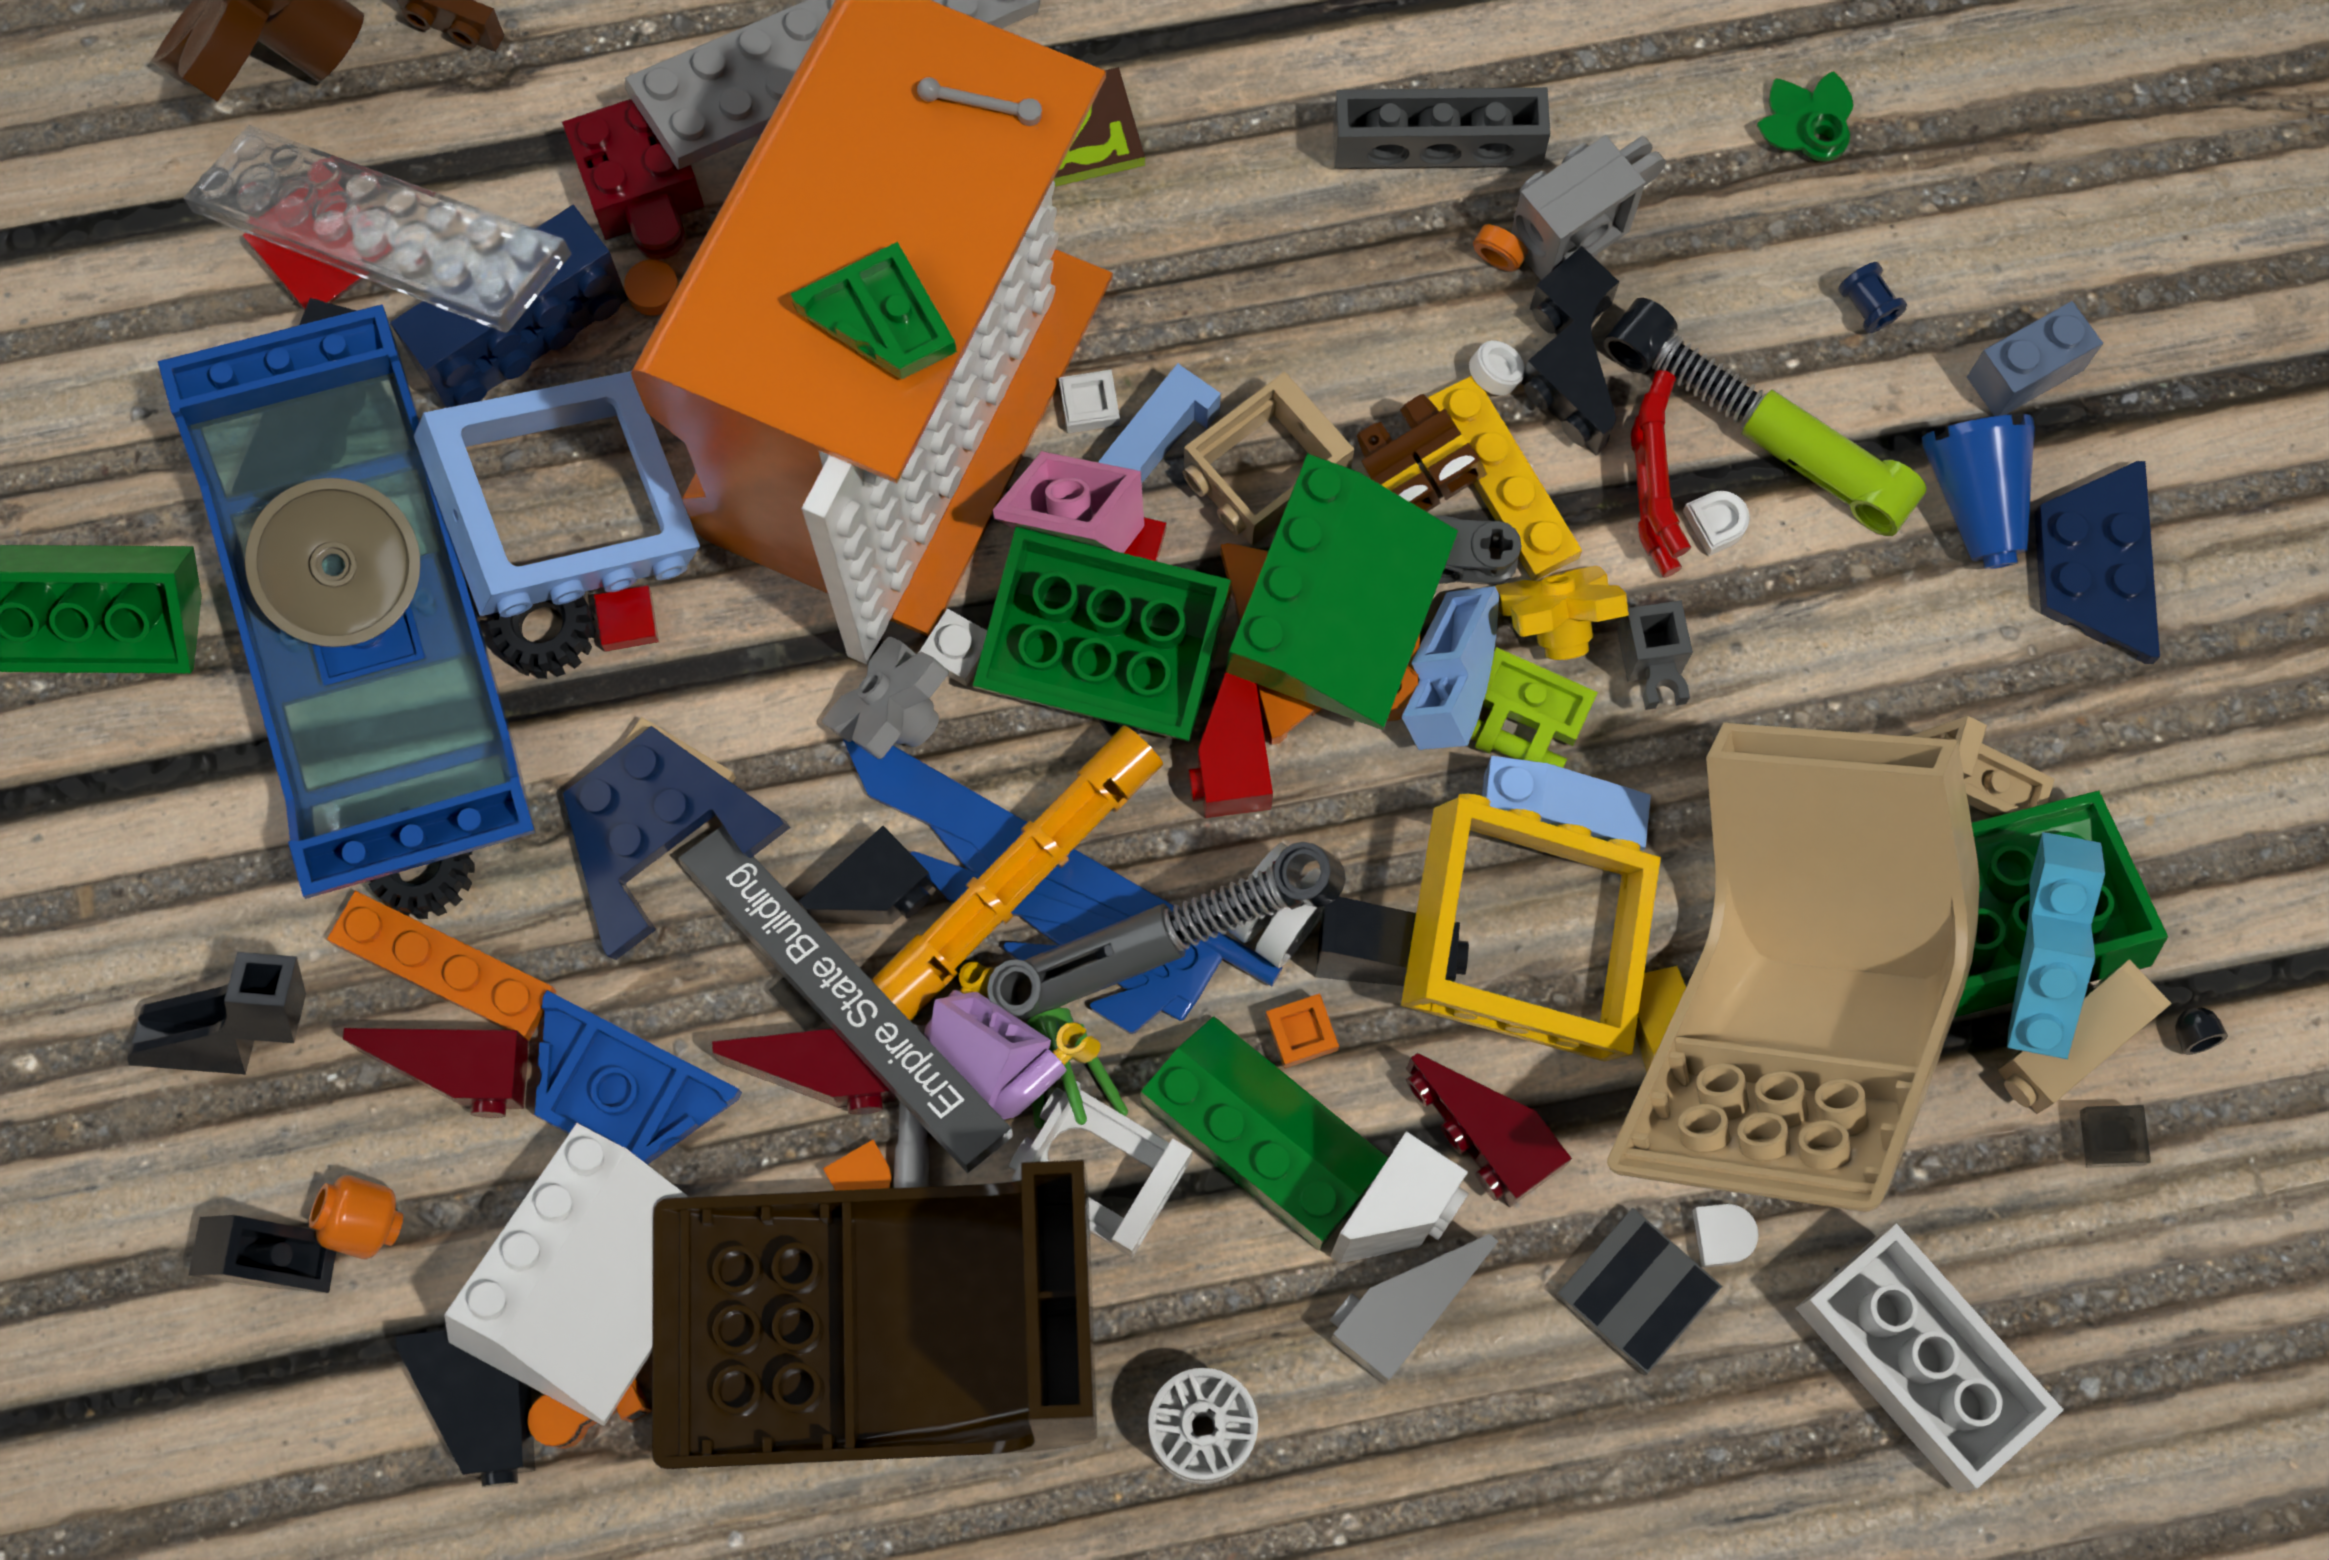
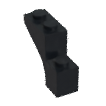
(1567, 370)
(219, 1025)

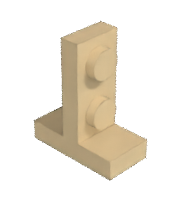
(1992, 778)

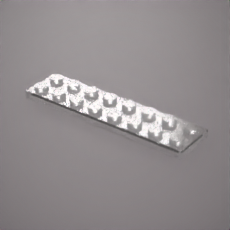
(379, 227)

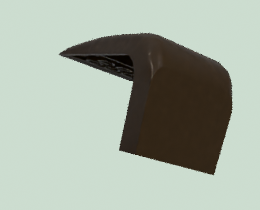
(874, 1323)

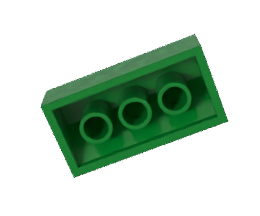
(98, 609)
(1263, 1131)

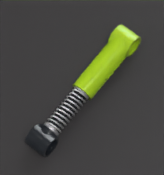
(1876, 490)

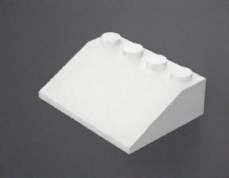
(570, 1279)

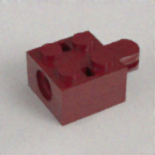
(632, 179)

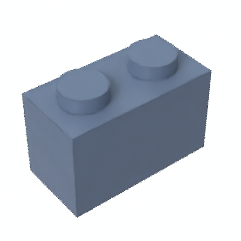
(2034, 359)

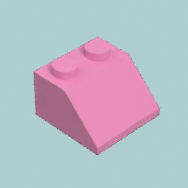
(1076, 501)

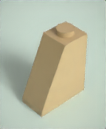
(2108, 1019)

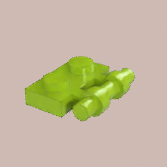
(1535, 699)

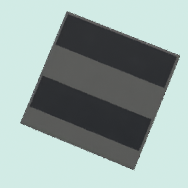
(1638, 1291)

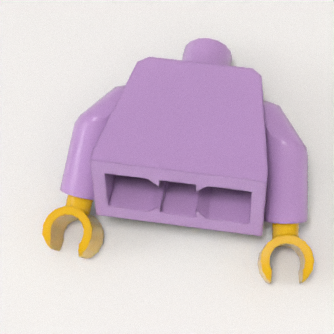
(998, 1051)

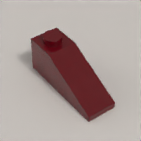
(810, 1064)
(467, 1066)

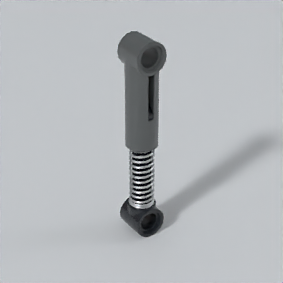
(1161, 935)

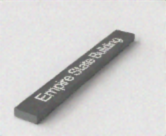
(848, 1000)

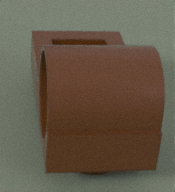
(463, 20)

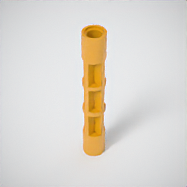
(1102, 785)

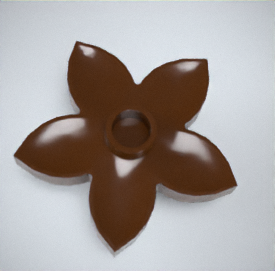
(218, 35)

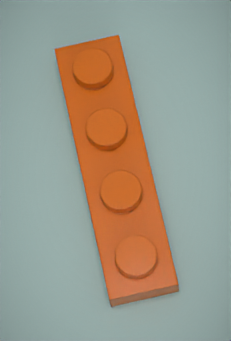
(440, 964)

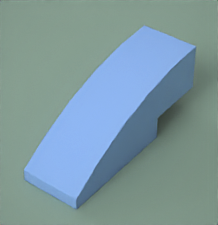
(1453, 669)

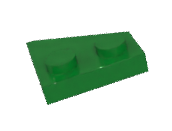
(879, 312)

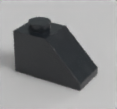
(871, 885)
(261, 1254)

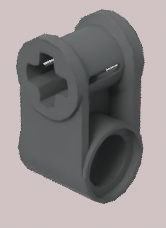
(1470, 553)

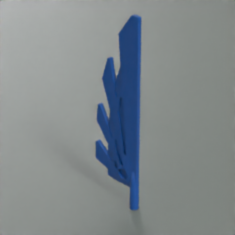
(1064, 904)

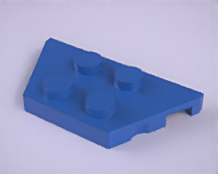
(620, 1083)

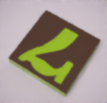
(1106, 138)

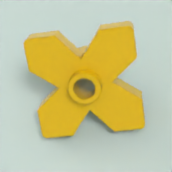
(1562, 609)

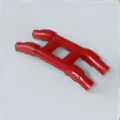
(1658, 522)

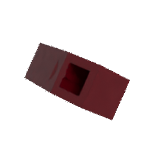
(1500, 1134)

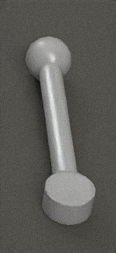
(1028, 110)

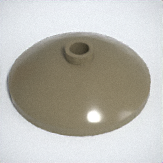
(324, 521)

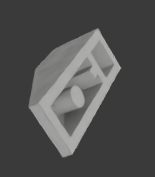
(1400, 1311)

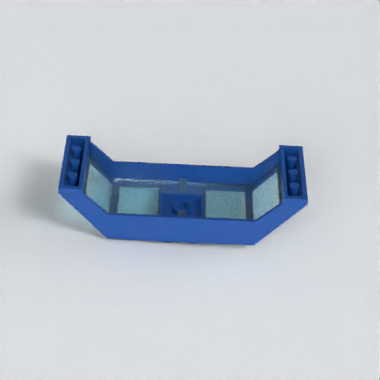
(379, 744)

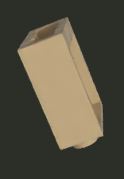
(1301, 419)

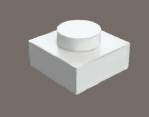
(956, 646)

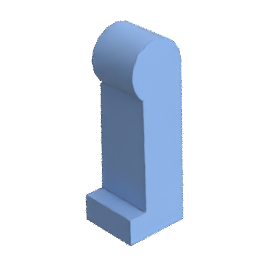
(1163, 420)

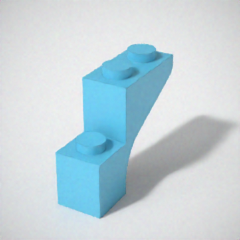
(2057, 945)

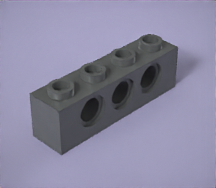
(1441, 127)

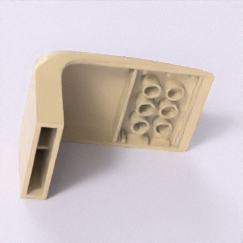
(1821, 971)

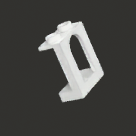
(1165, 1159)

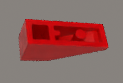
(1233, 754)

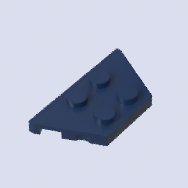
(2100, 561)

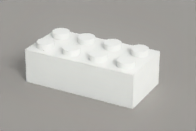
(1929, 1359)

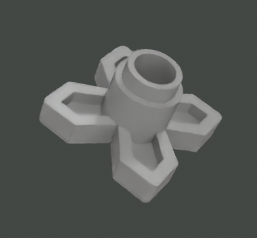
(890, 701)

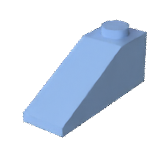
(1568, 798)

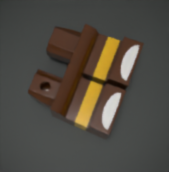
(1434, 443)

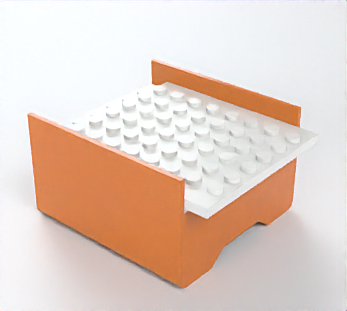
(796, 436)

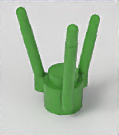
(1048, 1024)

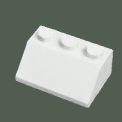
(1406, 1202)

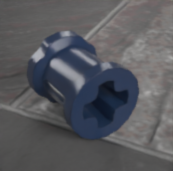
(1872, 297)

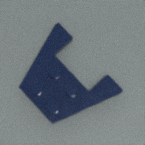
(638, 811)

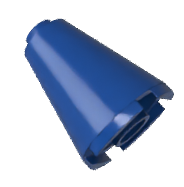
(1987, 484)

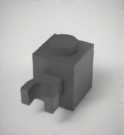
(1657, 649)

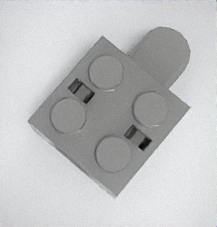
(1583, 201)

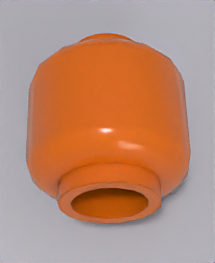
(355, 1217)

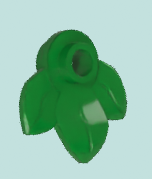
(1803, 114)

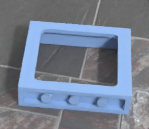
(514, 589)

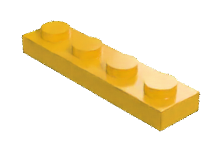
(1511, 485)

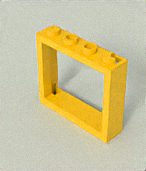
(1436, 913)

